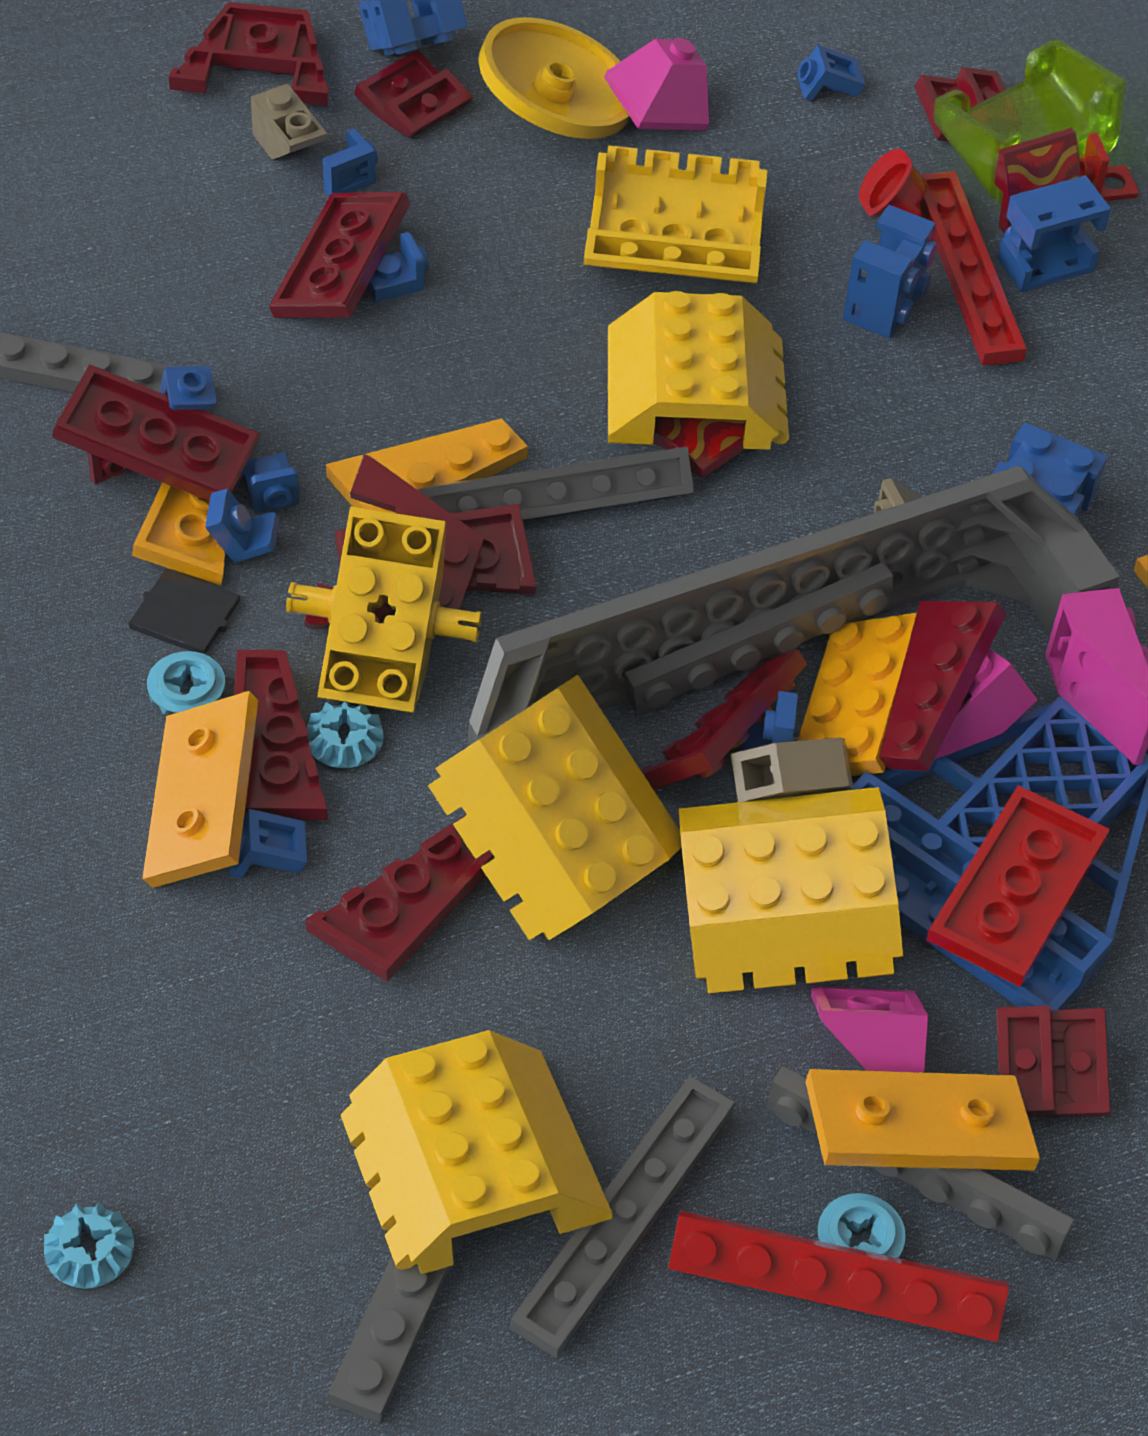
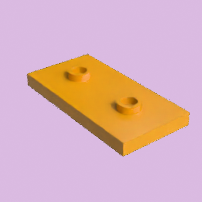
(201, 790)
(921, 1120)

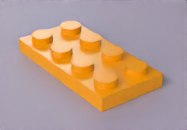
(859, 688)

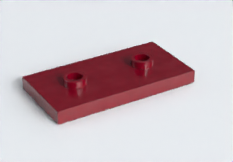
(340, 255)
(145, 435)

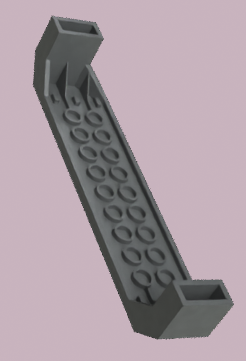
(985, 533)

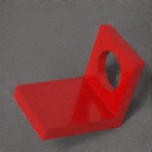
(1095, 166)

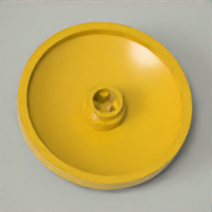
(552, 77)

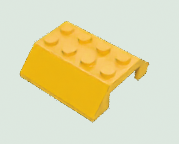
(677, 218)
(695, 361)
(557, 811)
(790, 889)
(466, 1144)

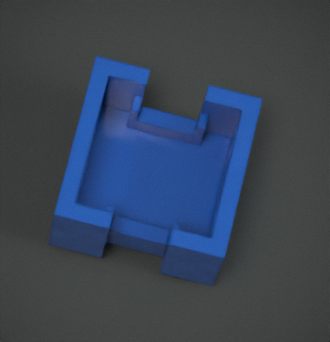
(394, 31)
(1048, 233)
(894, 272)
(1059, 465)

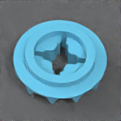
(172, 671)
(362, 741)
(858, 1212)
(73, 1264)

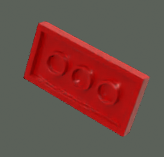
(1018, 885)

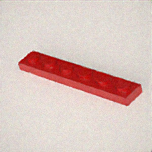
(971, 271)
(838, 1276)

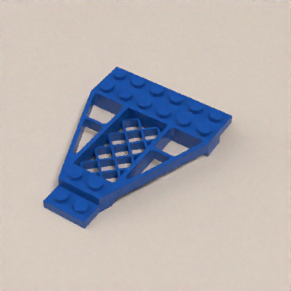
(933, 856)

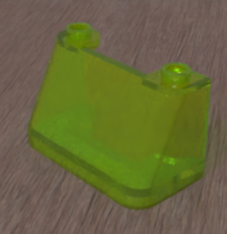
(1057, 94)

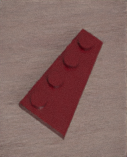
(504, 557)
(936, 674)
(727, 723)
(403, 906)

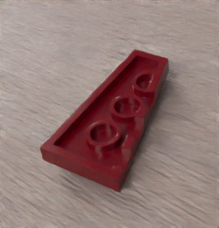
(282, 765)

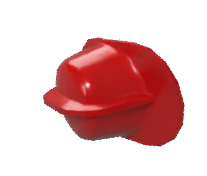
(893, 183)

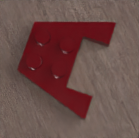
(257, 39)
(463, 545)

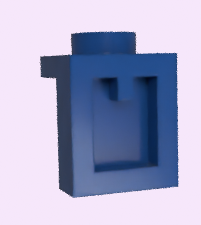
(830, 69)
(351, 167)
(400, 271)
(189, 387)
(271, 483)
(236, 530)
(778, 724)
(271, 843)

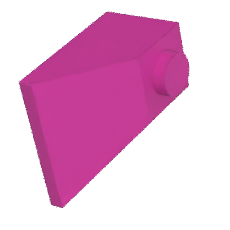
(663, 86)
(876, 1025)

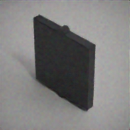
(184, 611)

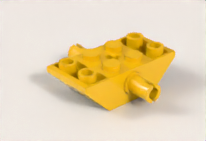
(382, 562)

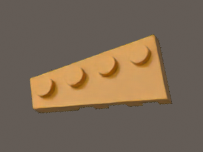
(439, 459)
(177, 536)

